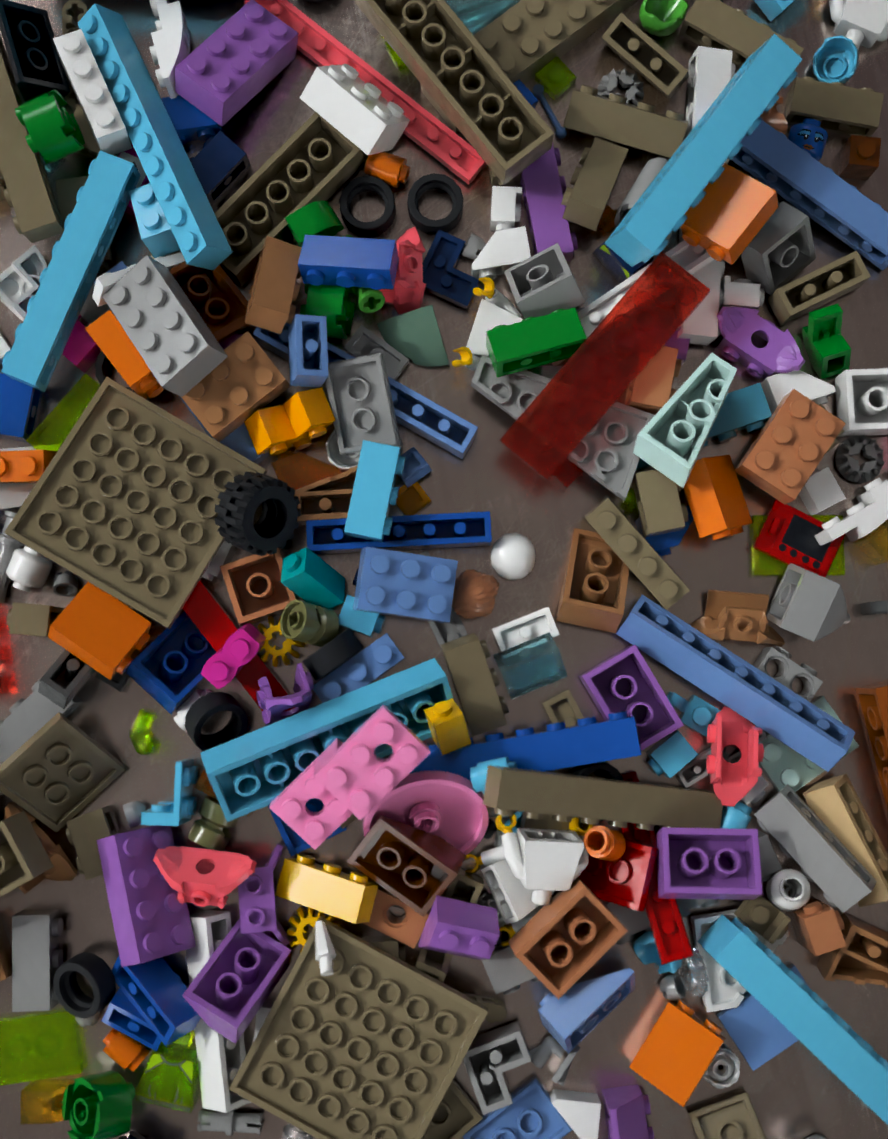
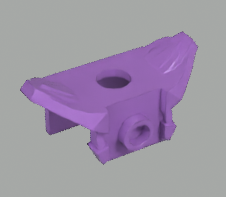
(778, 355)
(274, 707)
(258, 900)

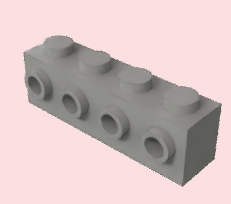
(815, 849)

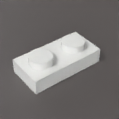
(525, 629)

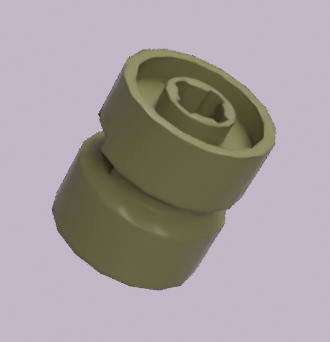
(309, 623)
(212, 828)

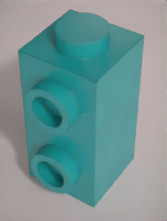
(313, 579)

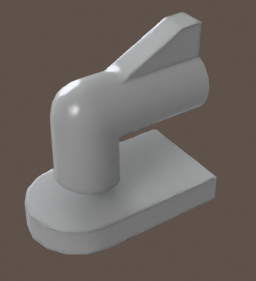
(541, 1053)

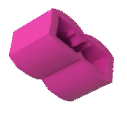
(234, 654)

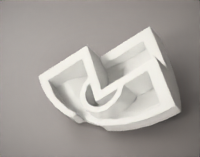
(22, 281)

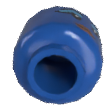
(809, 137)

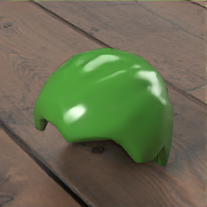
(662, 17)

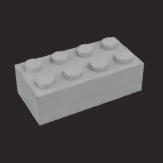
(164, 326)

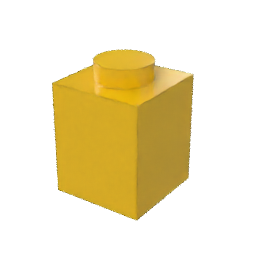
(447, 726)

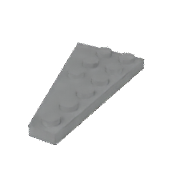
(605, 451)

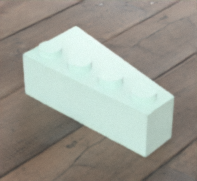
(682, 425)

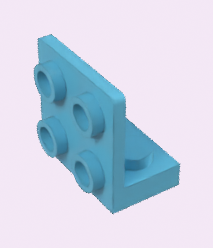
(184, 805)

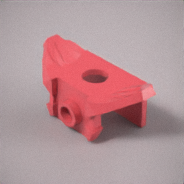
(408, 284)
(733, 780)
(220, 873)

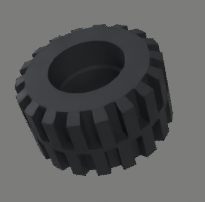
(238, 510)

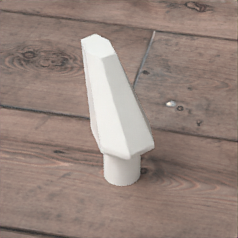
(324, 949)

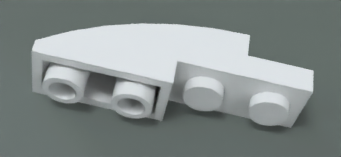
(170, 41)
(862, 517)

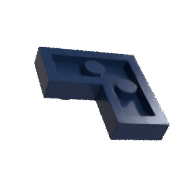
(440, 271)

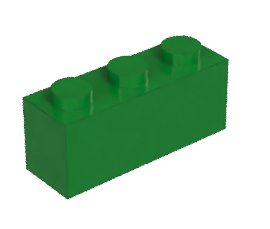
(534, 341)

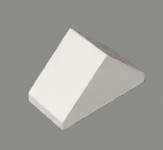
(579, 1110)

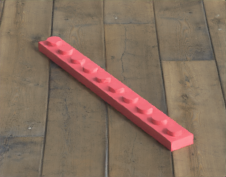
(423, 126)

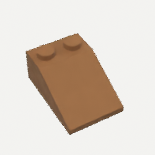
(593, 584)

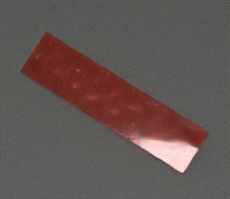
(604, 366)

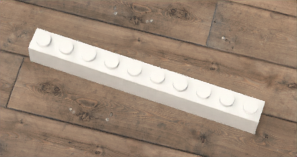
(708, 75)

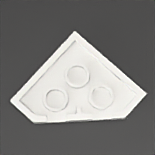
(723, 989)

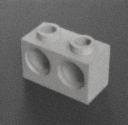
(789, 670)

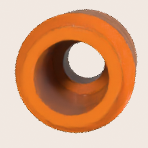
(388, 167)
(604, 843)
(124, 1050)

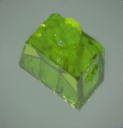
(171, 1077)

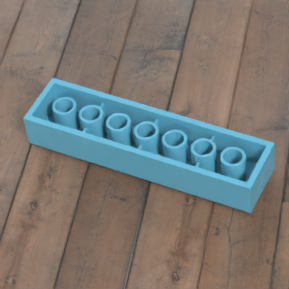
(704, 152)
(261, 764)
(800, 1011)

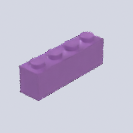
(542, 199)

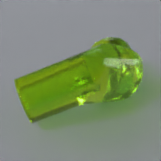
(140, 734)

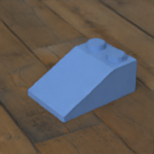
(584, 1006)

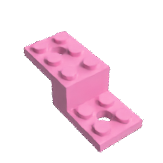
(350, 777)

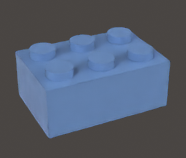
(405, 585)

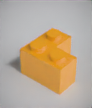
(290, 424)

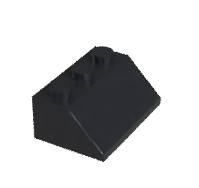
(32, 50)

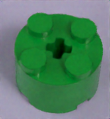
(50, 127)
(332, 303)
(98, 1106)

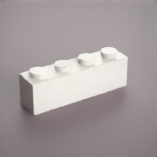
(92, 92)

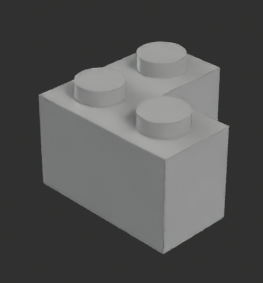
(489, 1059)

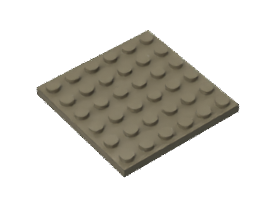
(132, 502)
(360, 1046)

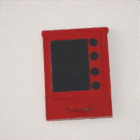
(794, 539)

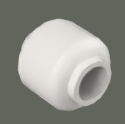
(28, 569)
(798, 887)

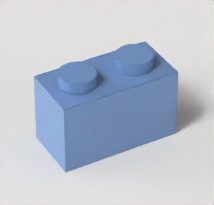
(308, 351)

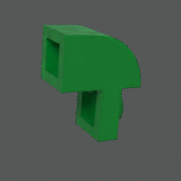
(314, 219)
(824, 342)

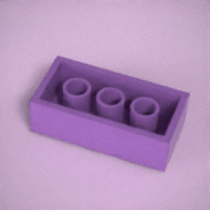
(236, 62)
(141, 902)

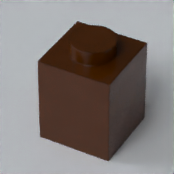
(859, 157)

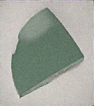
(416, 337)

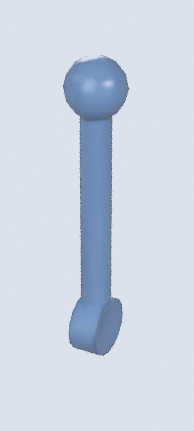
(538, 92)

